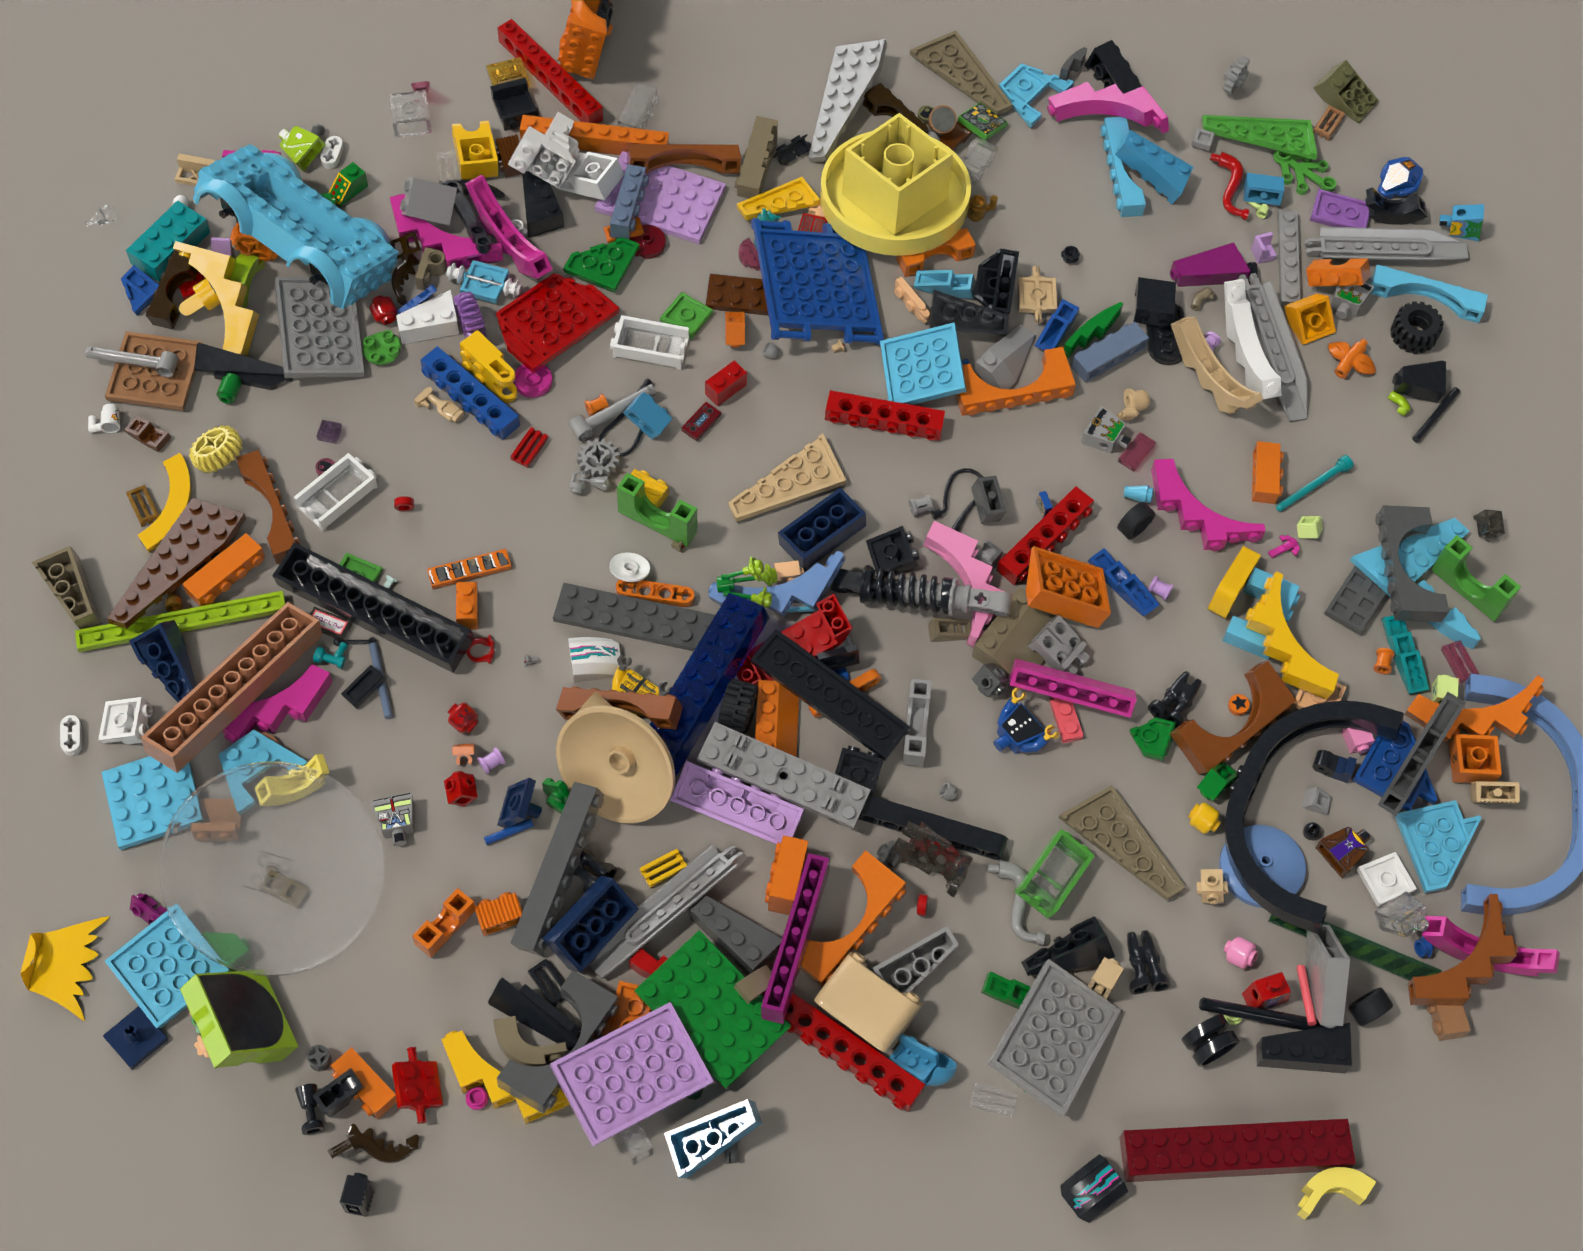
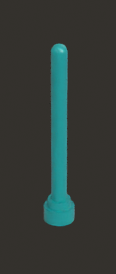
(1343, 464)

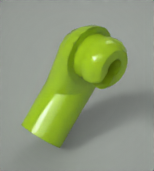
(1403, 404)

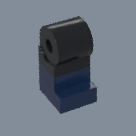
(1334, 765)

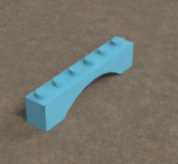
(1129, 196)
(1464, 302)

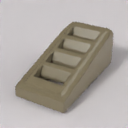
(938, 632)

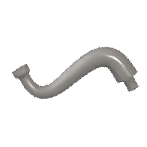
(1016, 873)

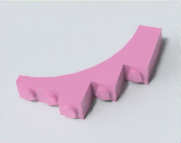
(960, 553)

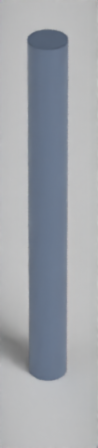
(382, 689)

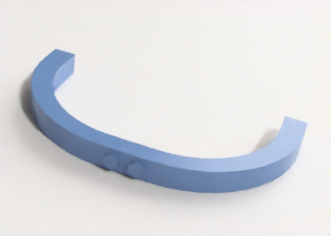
(1570, 743)

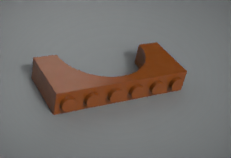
(1268, 700)

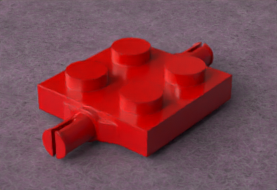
(417, 1085)

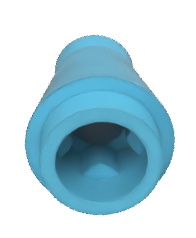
(1139, 493)

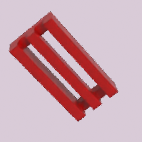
(536, 434)

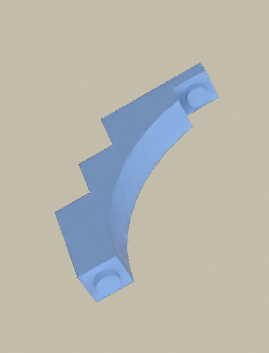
(805, 589)

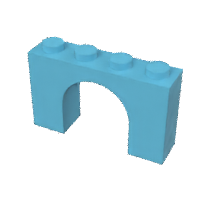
(1250, 640)

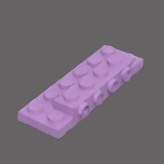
(736, 803)

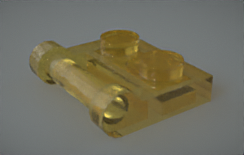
(506, 70)

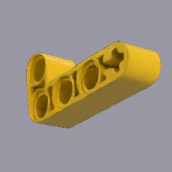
(1233, 581)

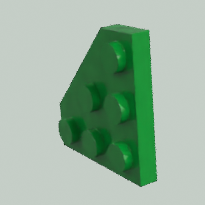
(604, 263)

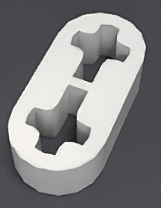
(335, 153)
(75, 735)

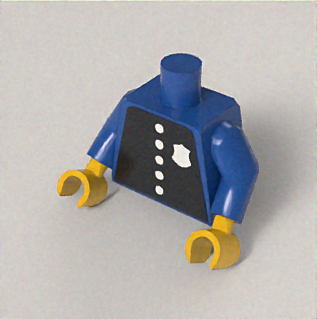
(1020, 729)

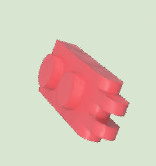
(1066, 720)

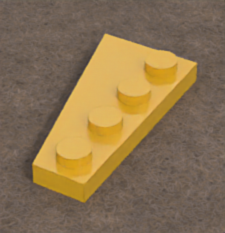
(782, 199)

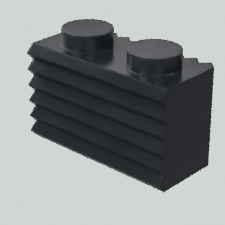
(357, 1194)

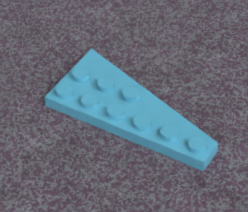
(1415, 553)

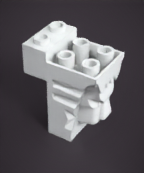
(547, 154)

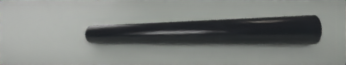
(1436, 414)

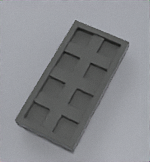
(1355, 601)

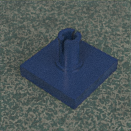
(518, 804)
(135, 1038)

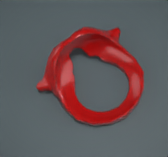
(484, 641)

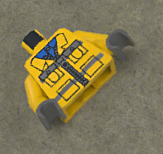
(628, 680)

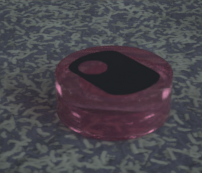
(323, 465)

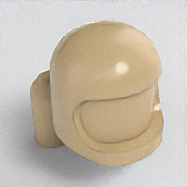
(1134, 402)

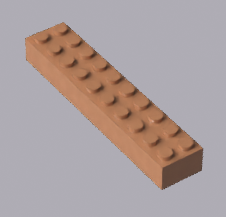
(231, 687)

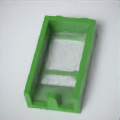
(1054, 873)

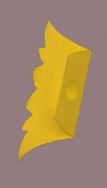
(59, 962)

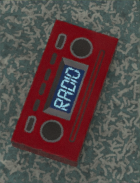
(701, 421)

